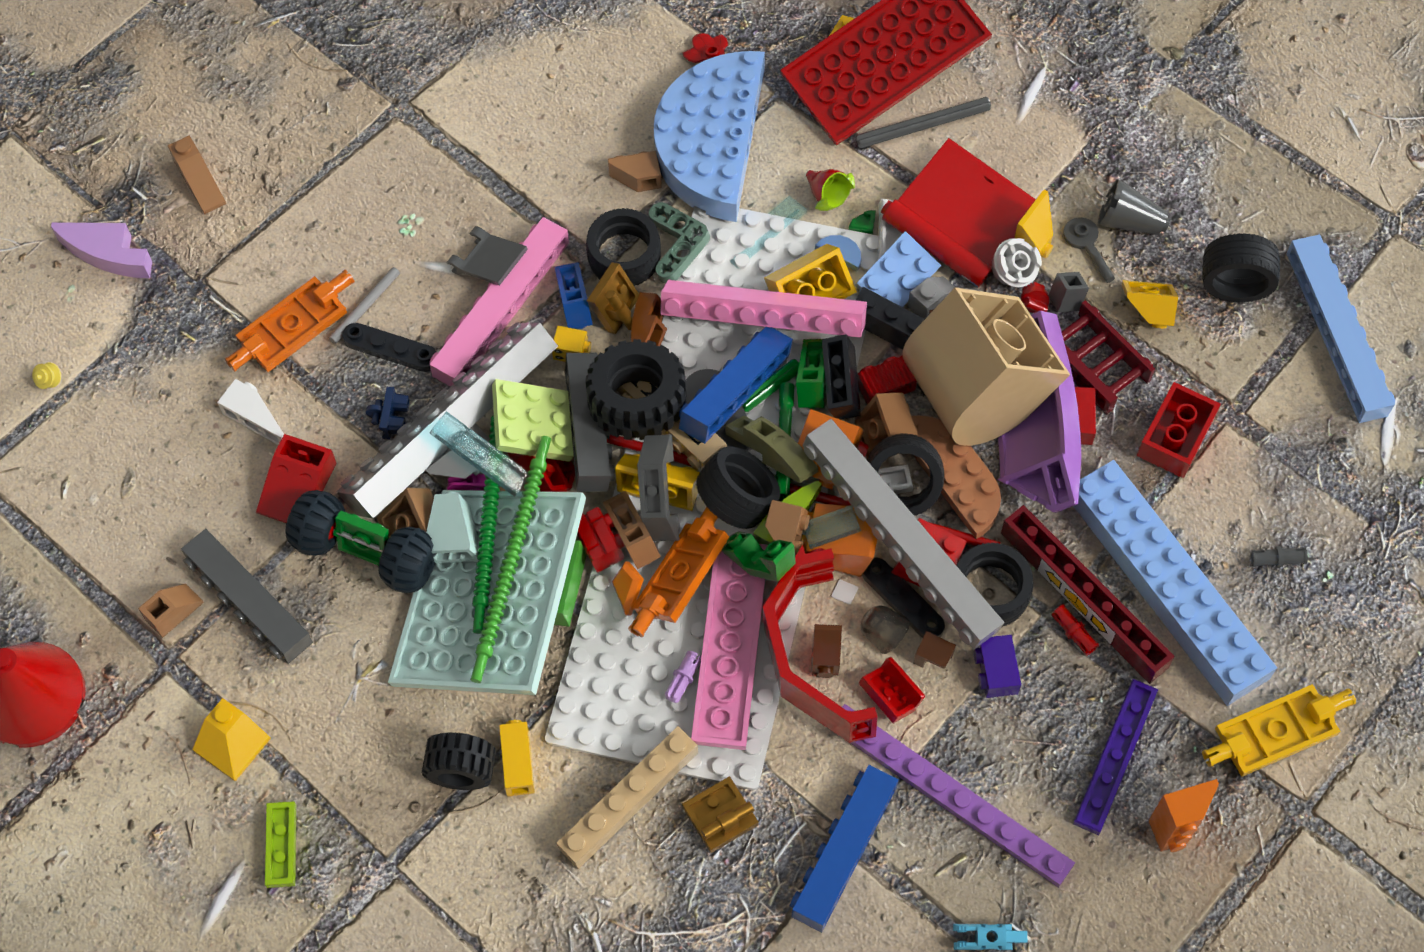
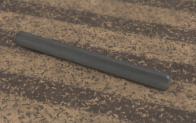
(923, 122)

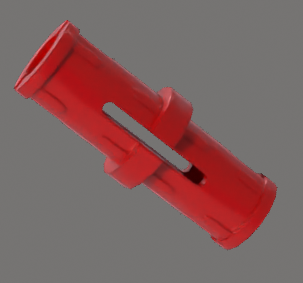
(1075, 630)

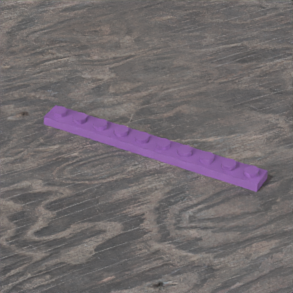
(966, 806)

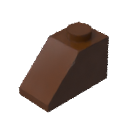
(826, 650)

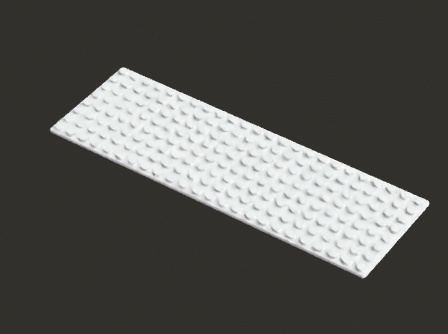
(617, 682)

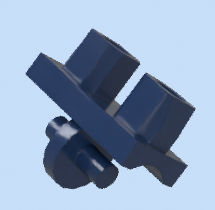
(386, 414)

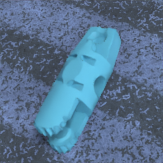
(1003, 937)

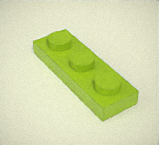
(280, 844)

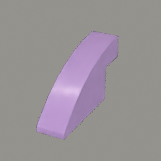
(104, 247)

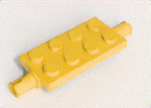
(1278, 729)

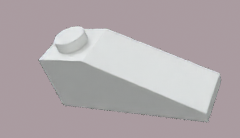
(247, 408)

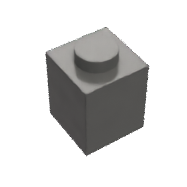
(1068, 291)

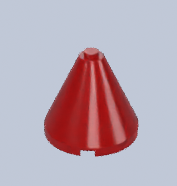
(38, 693)

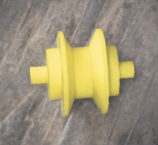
(46, 375)

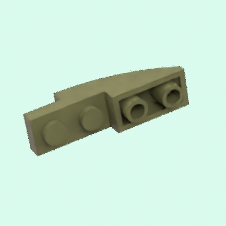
(775, 445)

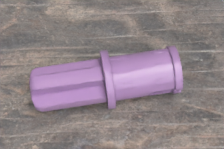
(683, 676)

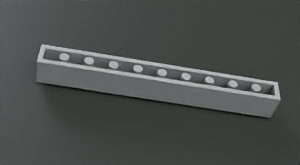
(902, 534)

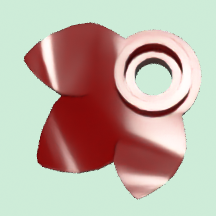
(705, 47)

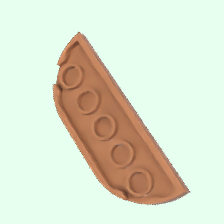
(967, 480)

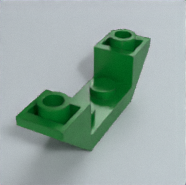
(765, 564)

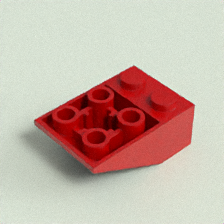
(294, 469)

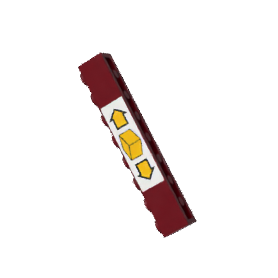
(1087, 594)

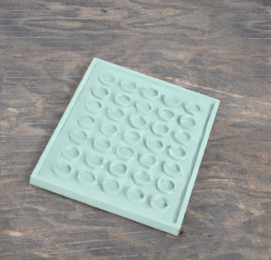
(438, 630)

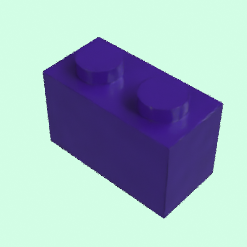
(998, 667)

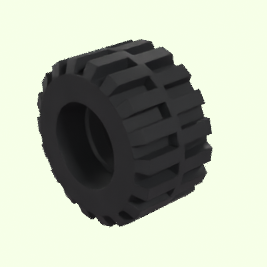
(458, 761)

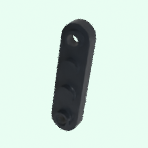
(388, 346)
(903, 598)

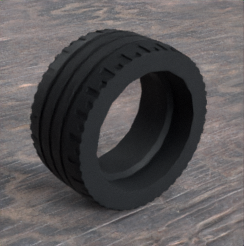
(618, 223)
(1241, 267)
(921, 448)
(737, 487)
(1012, 562)

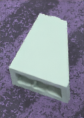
(452, 529)

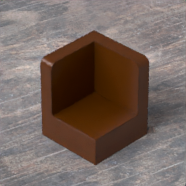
(934, 650)

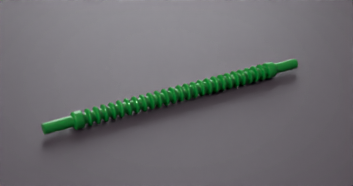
(481, 601)

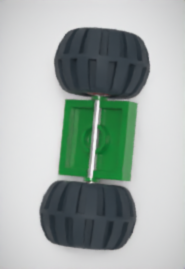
(321, 520)

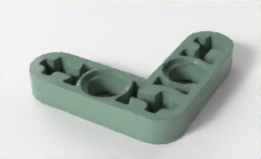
(685, 240)

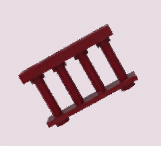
(1089, 377)

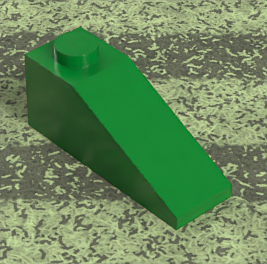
(811, 375)

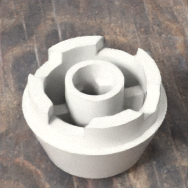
(1016, 263)

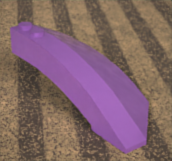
(1045, 449)

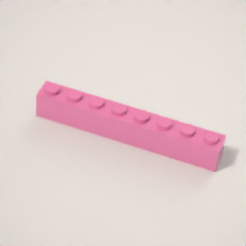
(499, 303)
(763, 308)

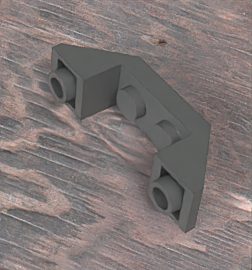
(653, 488)

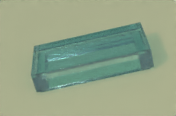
(832, 527)

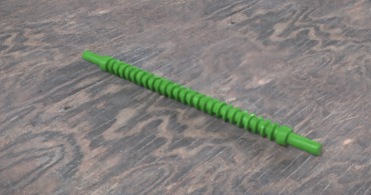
(484, 649)

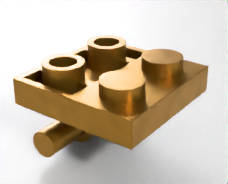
(614, 299)
(720, 814)

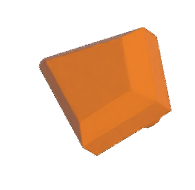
(627, 586)

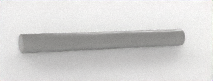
(365, 304)

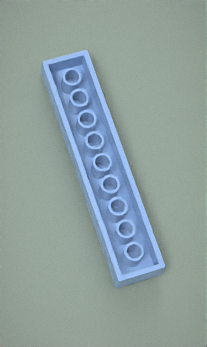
(1172, 584)

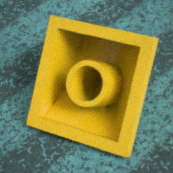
(1037, 225)
(1154, 301)
(229, 739)

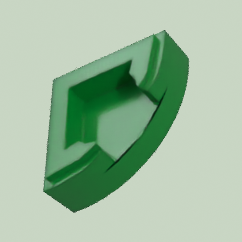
(864, 222)

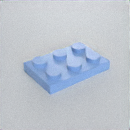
(899, 270)

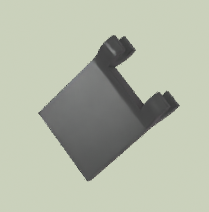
(490, 259)

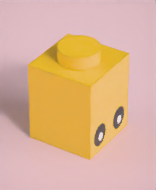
(570, 341)

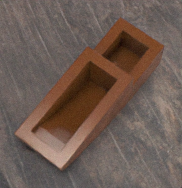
(648, 319)

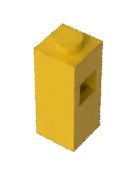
(516, 758)

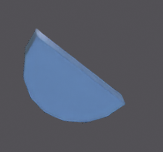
(848, 248)

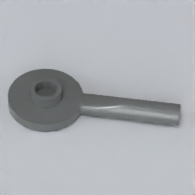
(1083, 235)

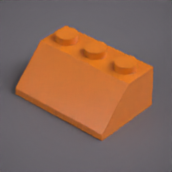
(1181, 814)

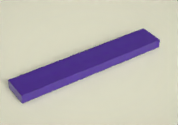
(1115, 757)

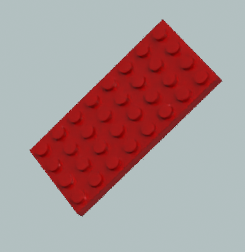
(881, 60)

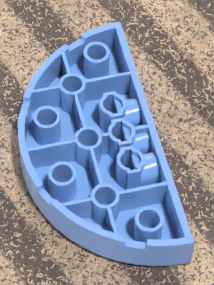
(708, 130)

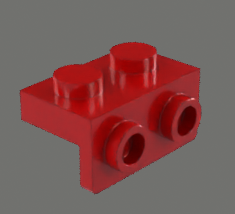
(892, 690)

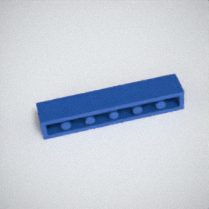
(734, 384)
(844, 848)

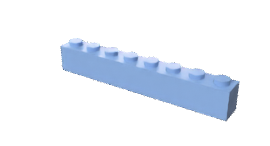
(1340, 329)

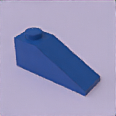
(573, 296)

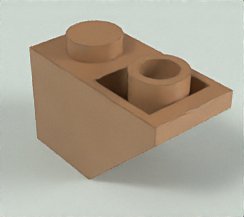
(636, 171)
(787, 523)
(170, 608)

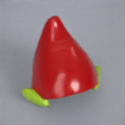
(830, 187)

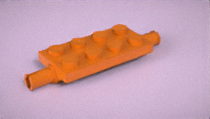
(291, 323)
(679, 573)

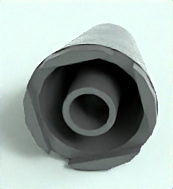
(1132, 211)

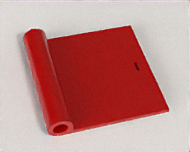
(959, 211)

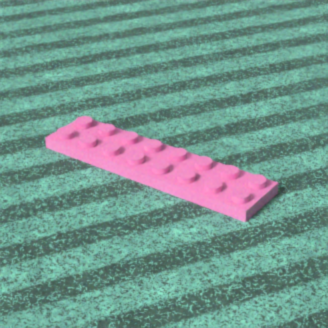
(728, 656)

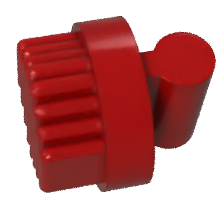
(1035, 297)

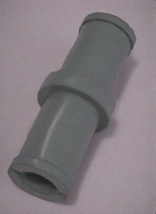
(1279, 556)

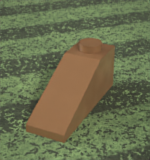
(196, 174)
(631, 529)

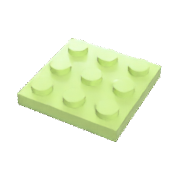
(526, 414)

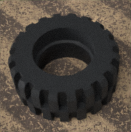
(636, 363)

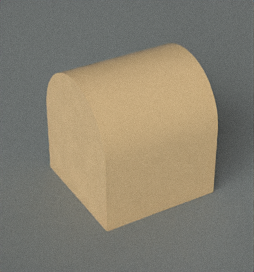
(982, 364)

